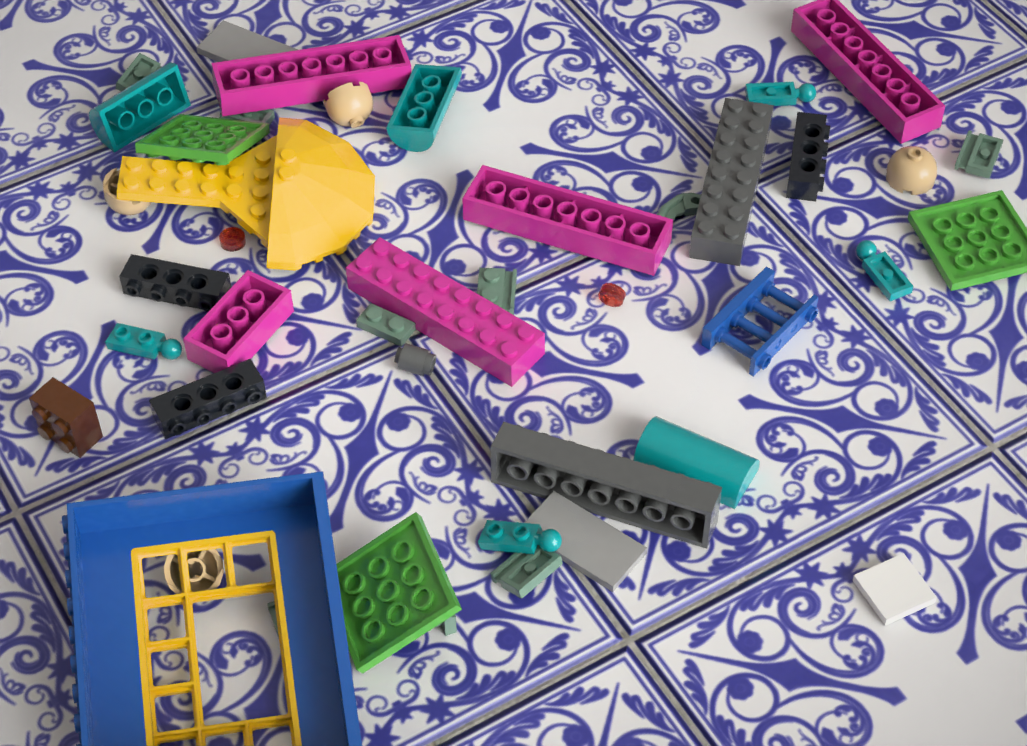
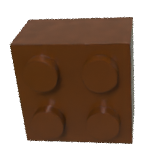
(66, 417)

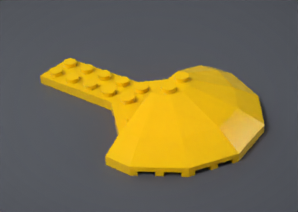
(295, 192)

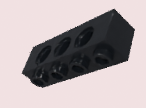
(807, 156)
(173, 282)
(208, 398)

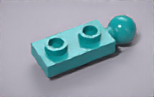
(779, 93)
(883, 271)
(142, 342)
(518, 537)

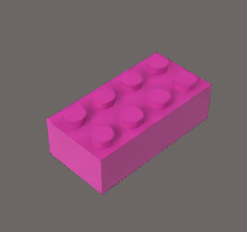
(239, 323)

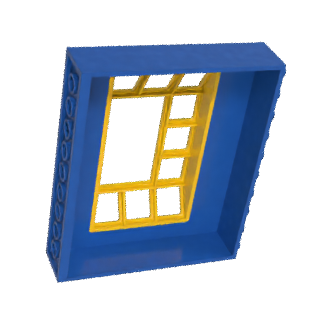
(111, 607)

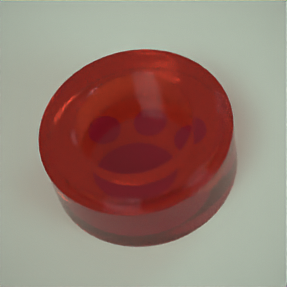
(232, 239)
(612, 295)

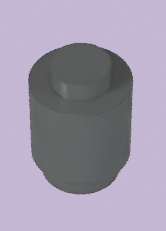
(415, 360)

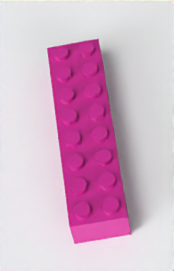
(868, 69)
(309, 74)
(568, 219)
(446, 311)

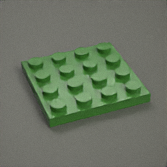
(202, 139)
(973, 239)
(393, 592)

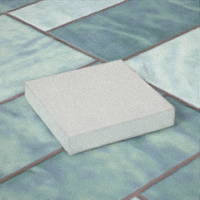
(894, 589)

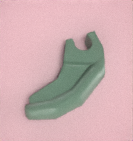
(679, 205)

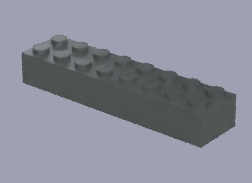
(731, 182)
(606, 484)

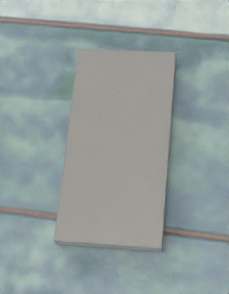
(234, 42)
(589, 542)

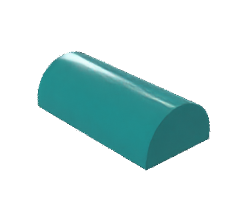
(423, 106)
(140, 107)
(696, 457)

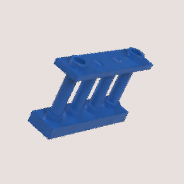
(748, 301)

